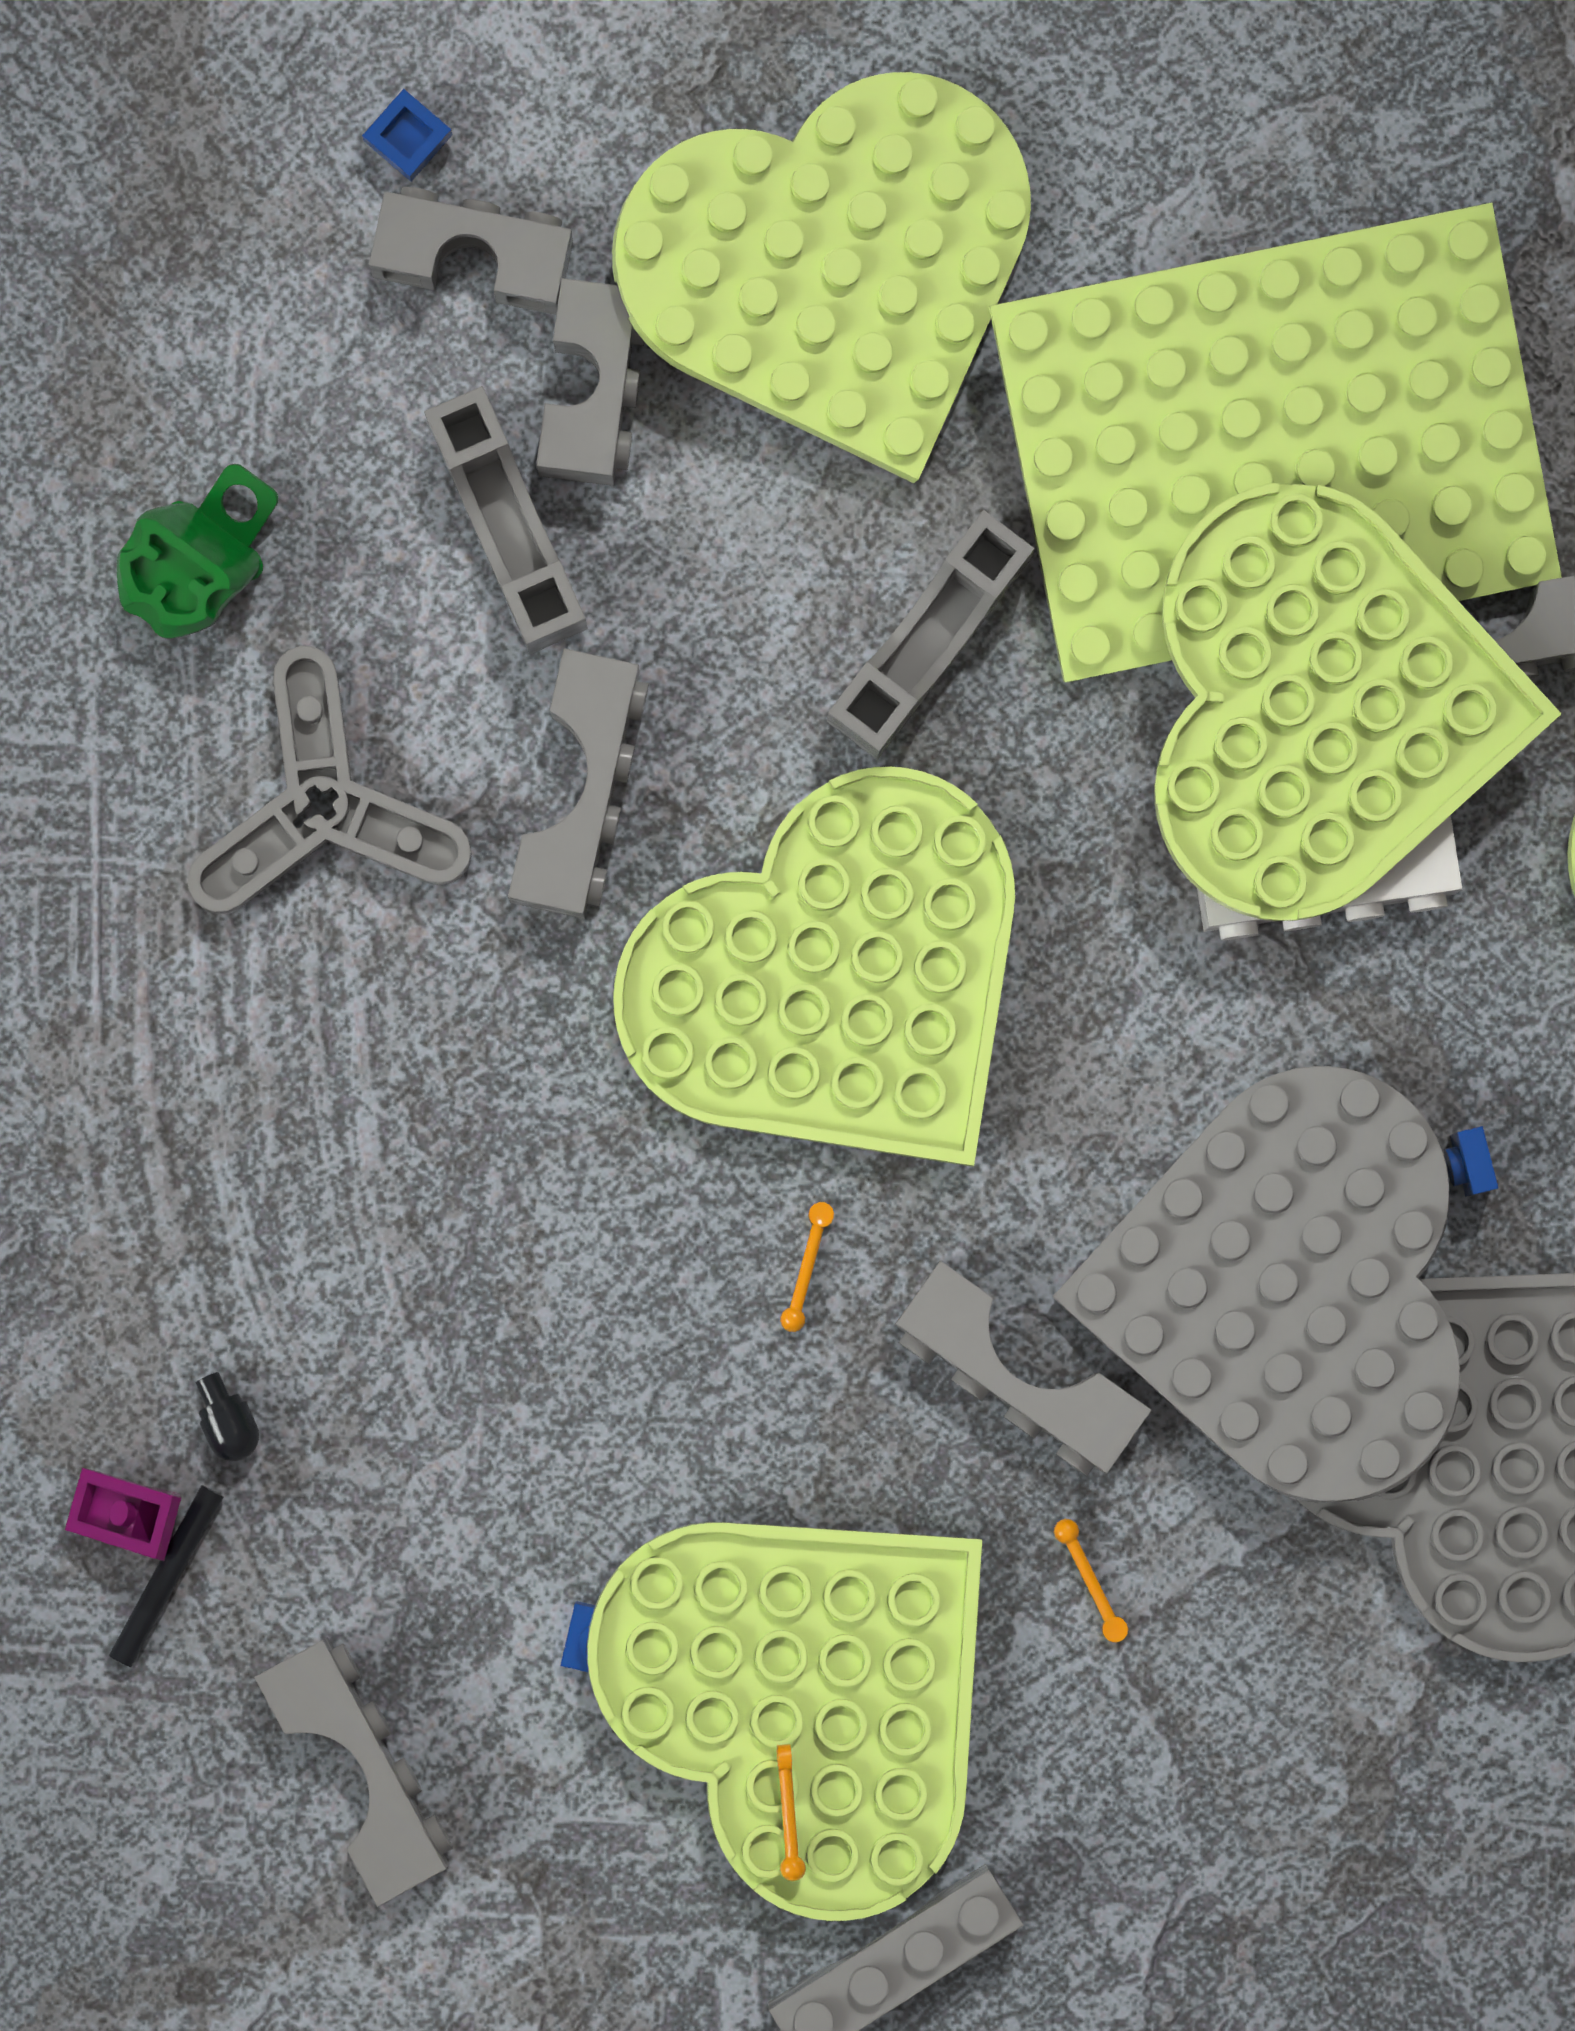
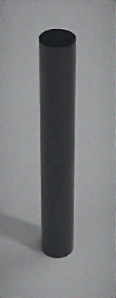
(166, 1576)

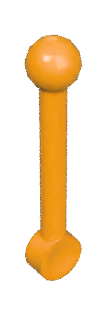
(820, 1216)
(1113, 1627)
(792, 1866)

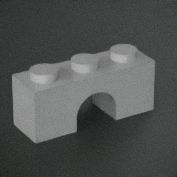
(419, 233)
(587, 438)

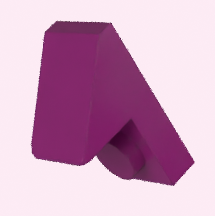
(123, 1513)

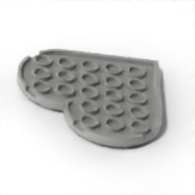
(1284, 1288)
(1492, 1513)

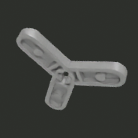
(364, 820)

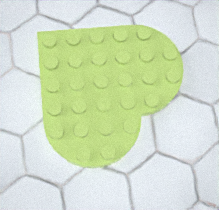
(834, 266)
(1329, 704)
(840, 983)
(813, 1641)

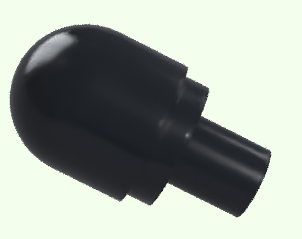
(226, 1420)

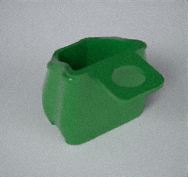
(192, 560)

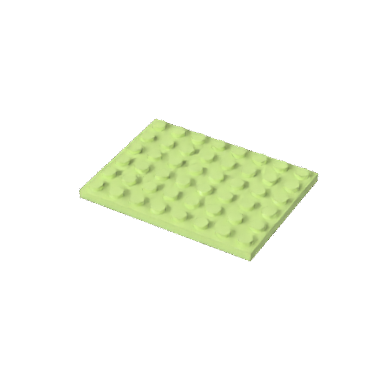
(1313, 362)

